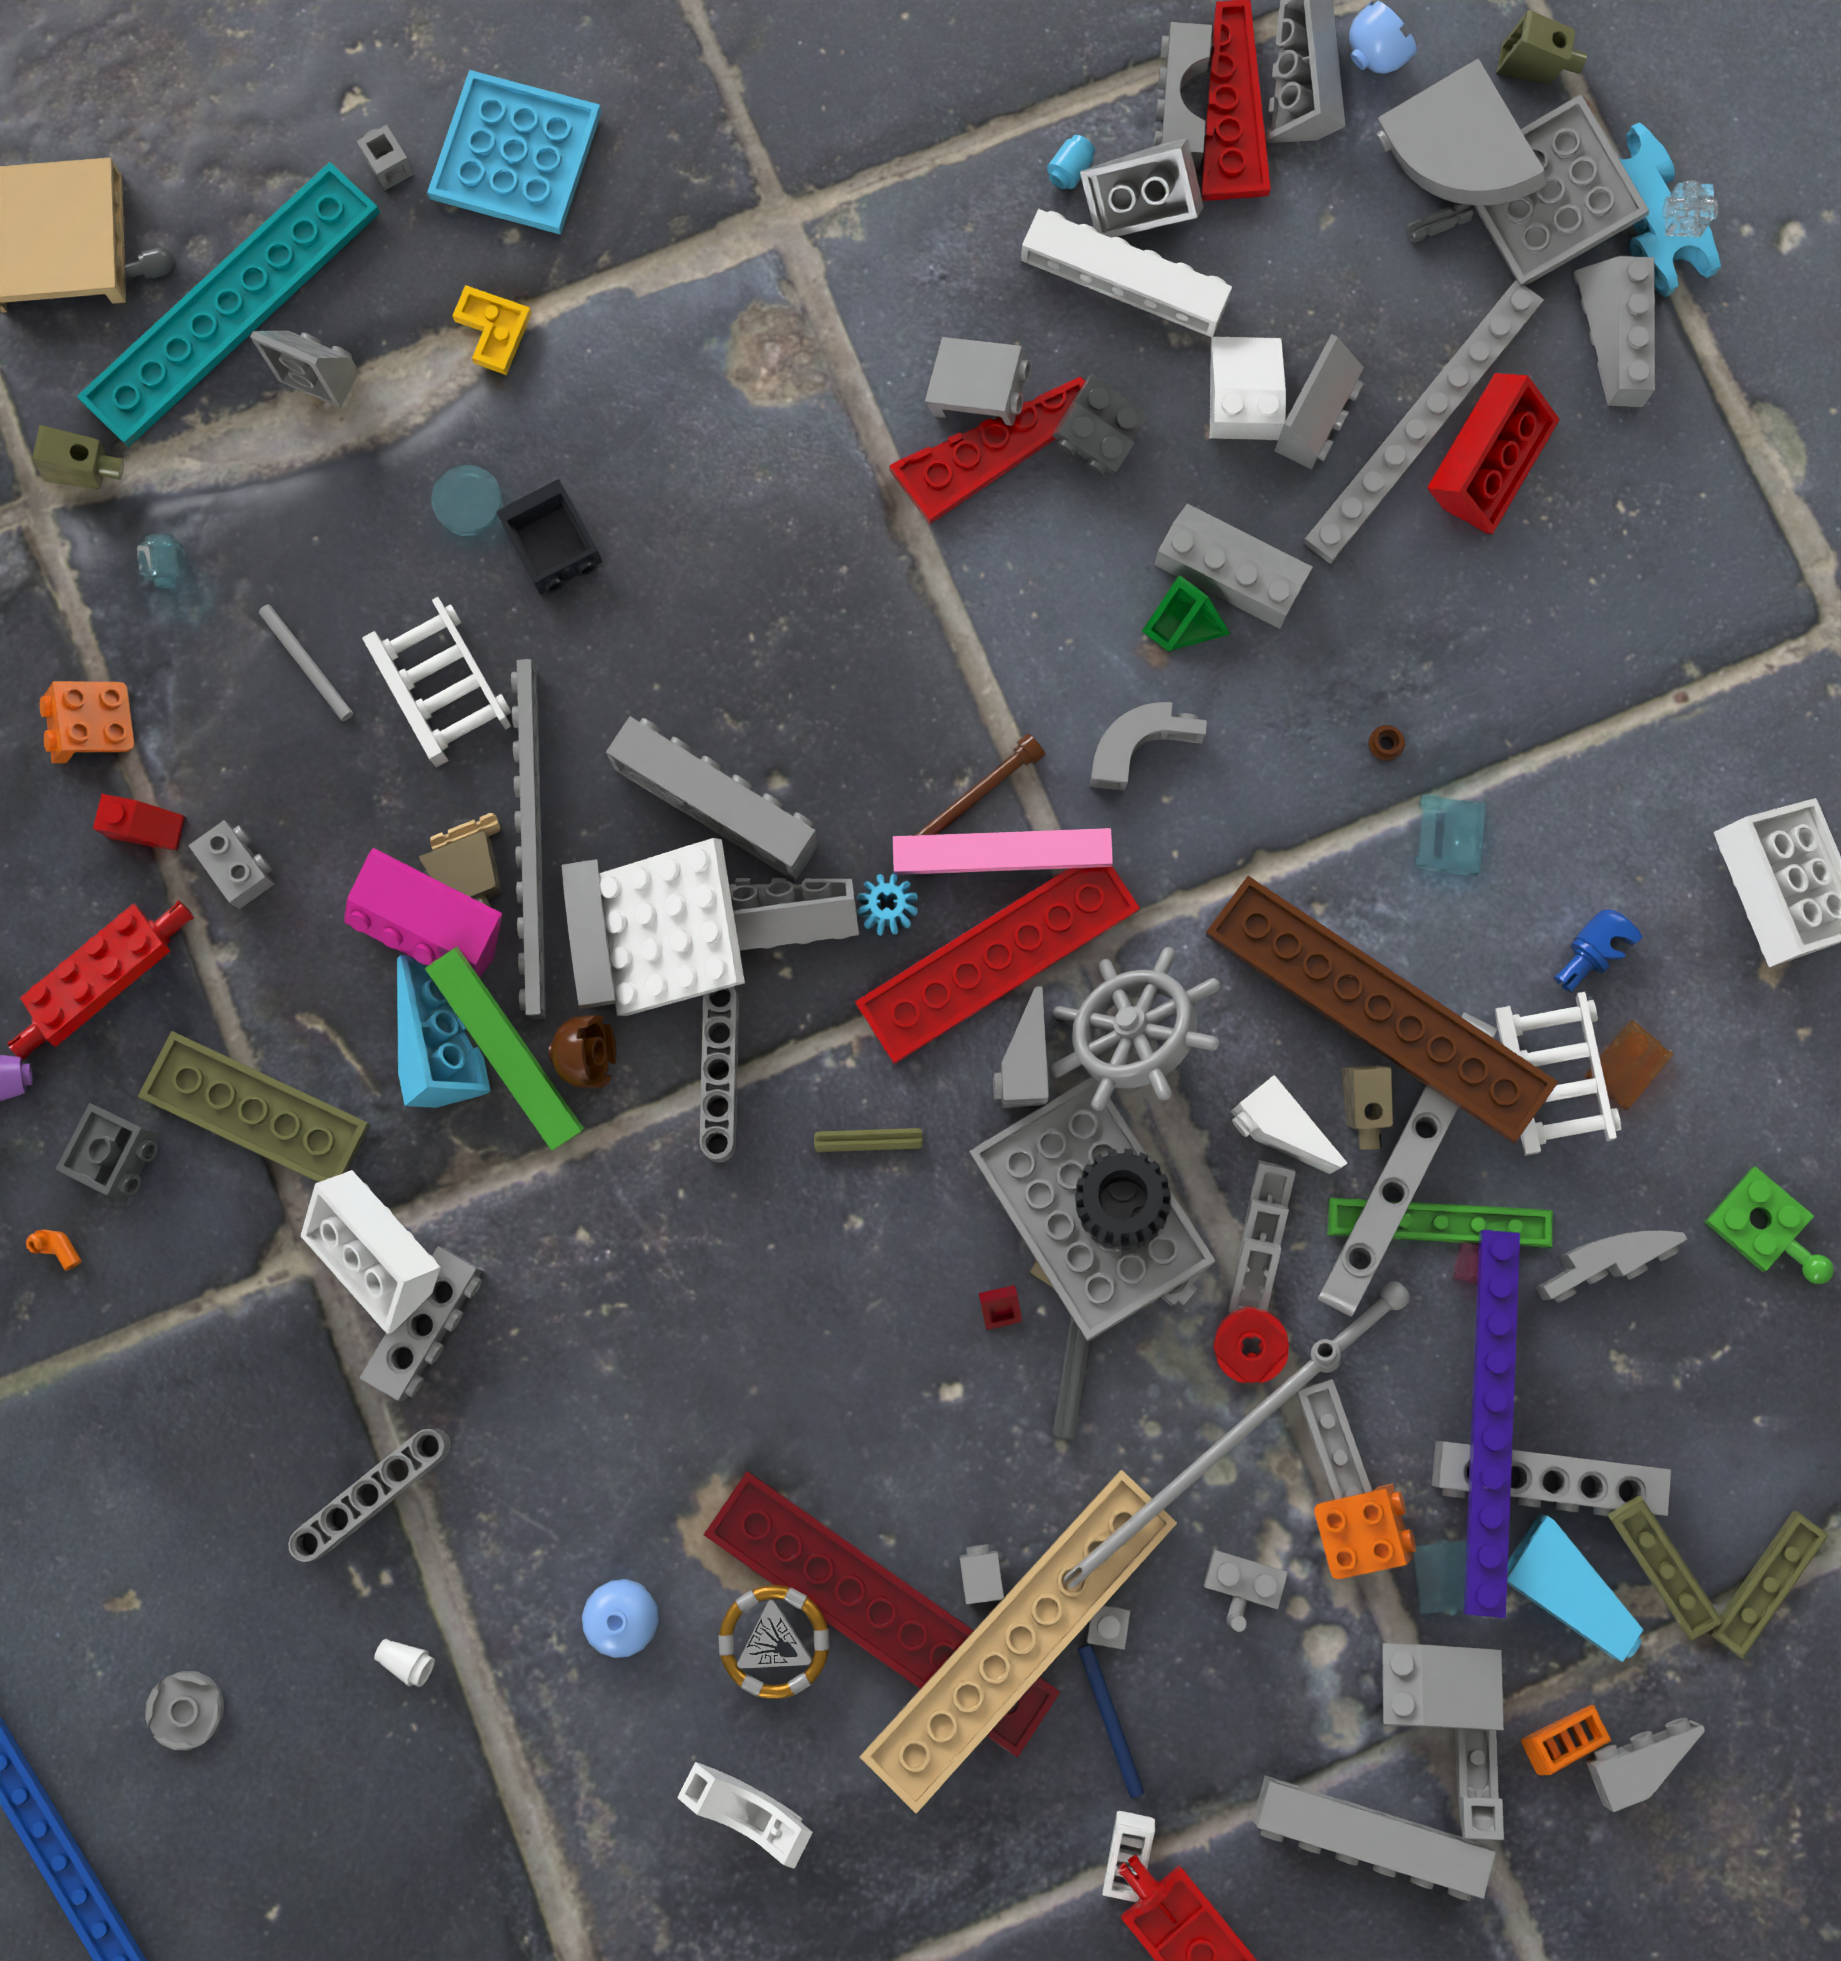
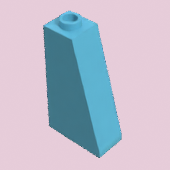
(1564, 1584)

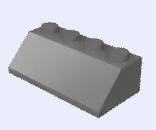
(1232, 565)

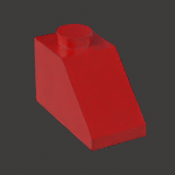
(138, 822)

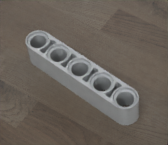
(719, 1089)
(352, 1499)

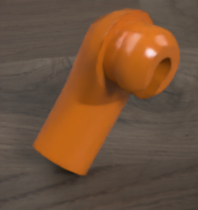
(54, 1243)

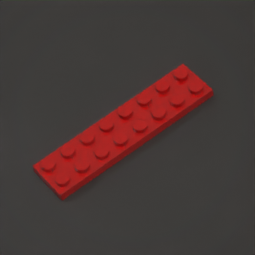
(995, 958)

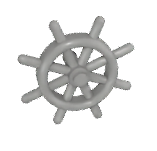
(1135, 1029)

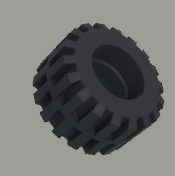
(1118, 1168)

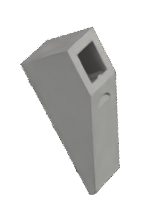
(1638, 1769)

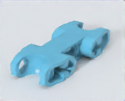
(1650, 172)

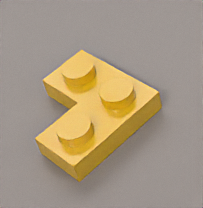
(501, 323)

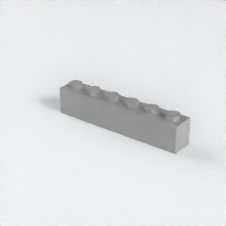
(1373, 1837)

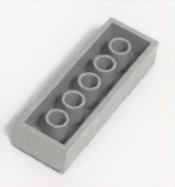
(713, 798)

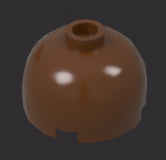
(583, 1051)

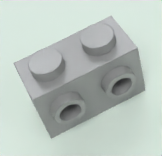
(232, 864)

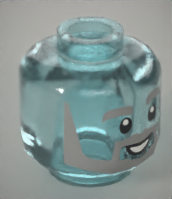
(161, 560)

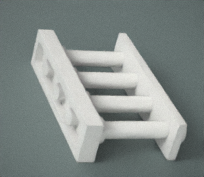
(403, 681)
(1513, 1025)

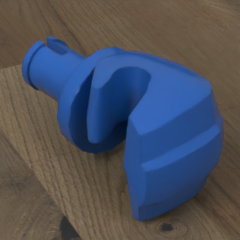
(1593, 947)

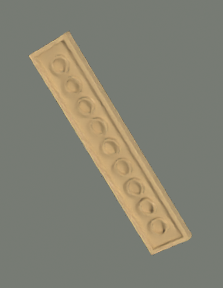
(1011, 1647)

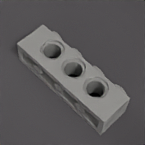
(383, 1368)

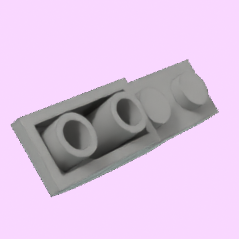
(1620, 1254)

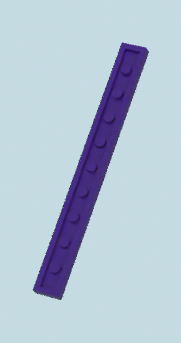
(1492, 1424)

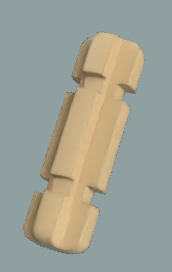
(487, 822)

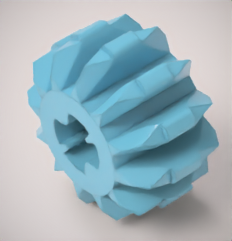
(887, 892)

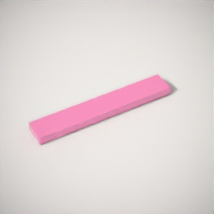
(1002, 851)

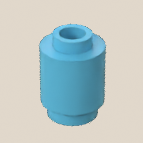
(1072, 158)

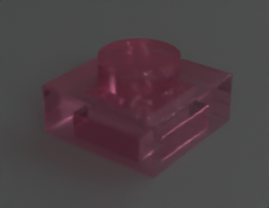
(1466, 1263)

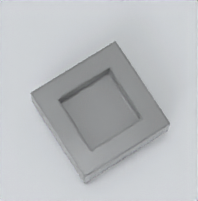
(1109, 1627)

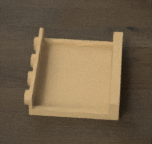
(61, 231)

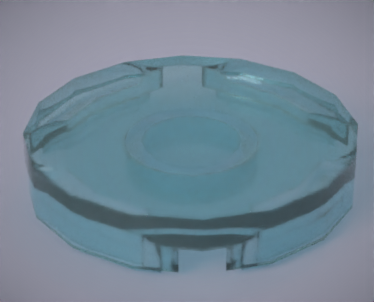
(466, 500)

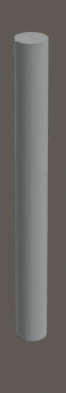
(305, 662)

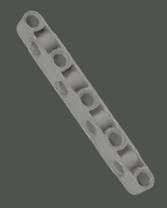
(1380, 1218)

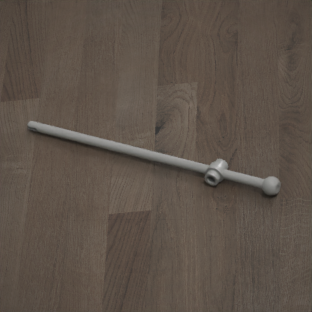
(1392, 1297)

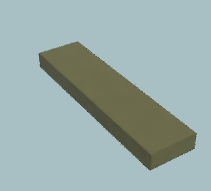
(1665, 1568)
(1768, 1584)

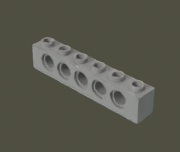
(1650, 1482)

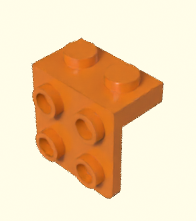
(86, 718)
(1365, 1532)

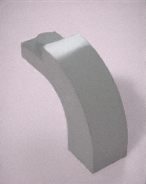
(1132, 731)

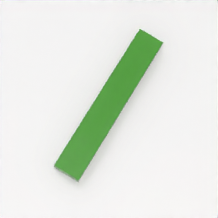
(504, 1048)
(1450, 1222)

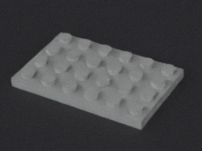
(1035, 1179)

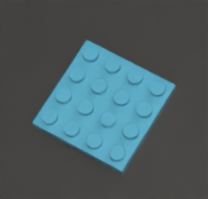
(514, 152)

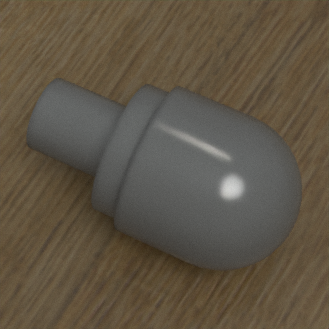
(152, 263)

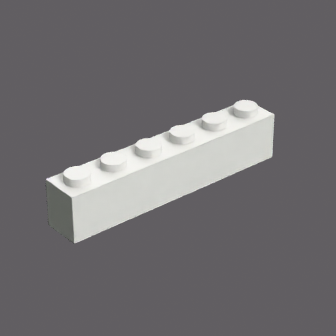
(1125, 272)

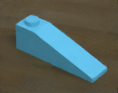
(433, 1050)

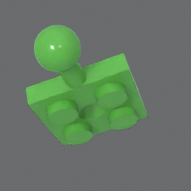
(1785, 1222)

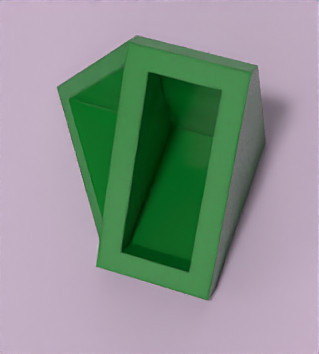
(1184, 618)

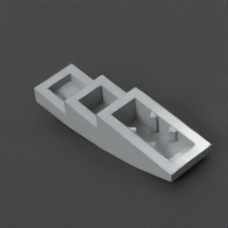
(588, 934)
(1262, 1236)

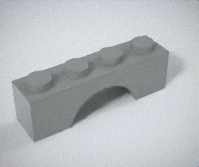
(1186, 59)

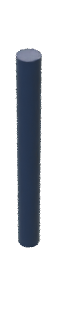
(1111, 1720)

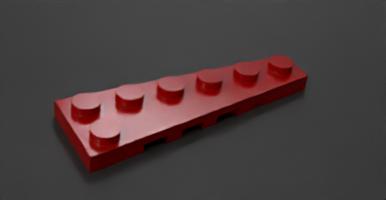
(1234, 135)
(968, 462)

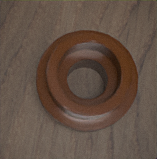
(1393, 735)

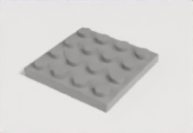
(1583, 199)

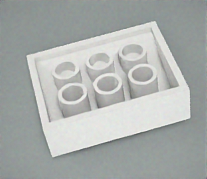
(1786, 878)

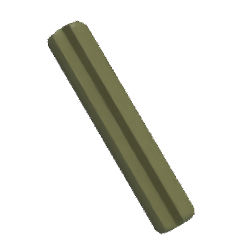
(868, 1140)

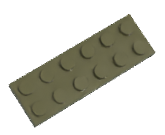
(253, 1109)

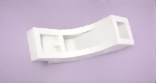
(747, 1811)

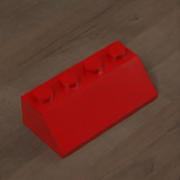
(1494, 451)

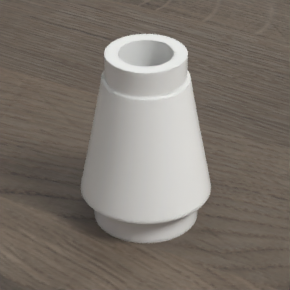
(405, 1662)

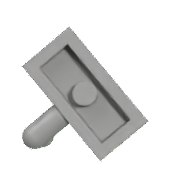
(1245, 1582)

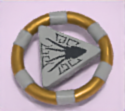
(774, 1642)

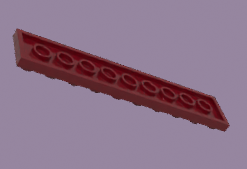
(857, 1595)

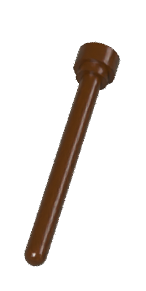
(1026, 752)

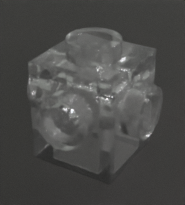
(1689, 209)

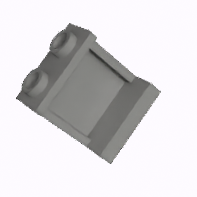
(978, 379)

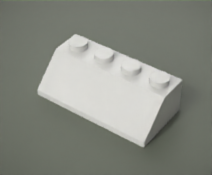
(368, 1250)

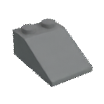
(1143, 190)
(307, 364)
(1024, 1066)
(1442, 1687)

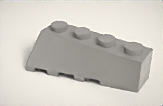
(1306, 74)
(1622, 325)
(792, 912)

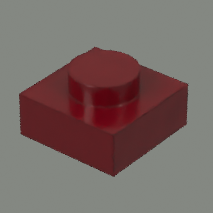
(1000, 1307)

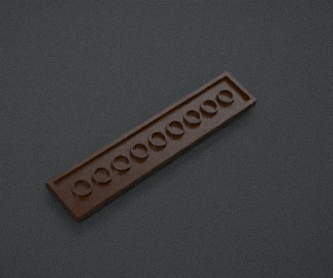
(1382, 1009)

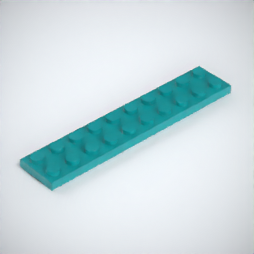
(228, 304)

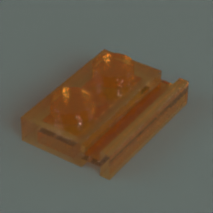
(1631, 1063)

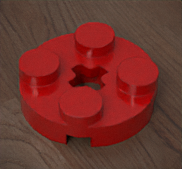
(1251, 1367)

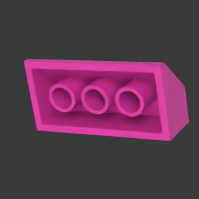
(420, 914)

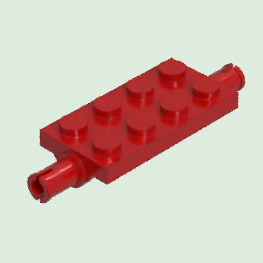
(96, 975)
(1178, 1919)

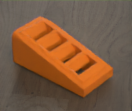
(1544, 1751)

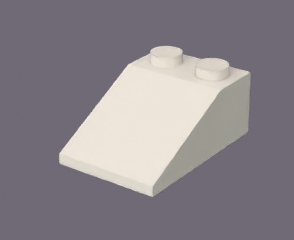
(1247, 388)
(1281, 1123)

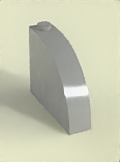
(1462, 141)

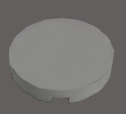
(184, 1710)

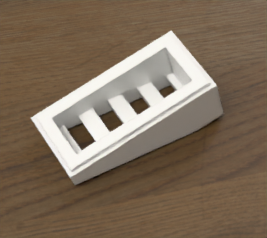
(1132, 1831)

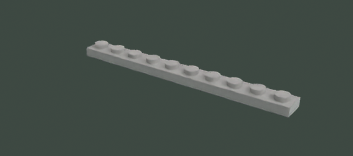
(1423, 422)
(529, 854)

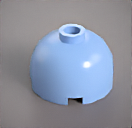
(1379, 41)
(620, 1618)

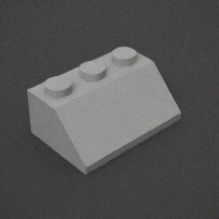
(1321, 405)

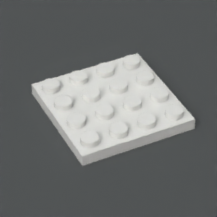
(671, 927)

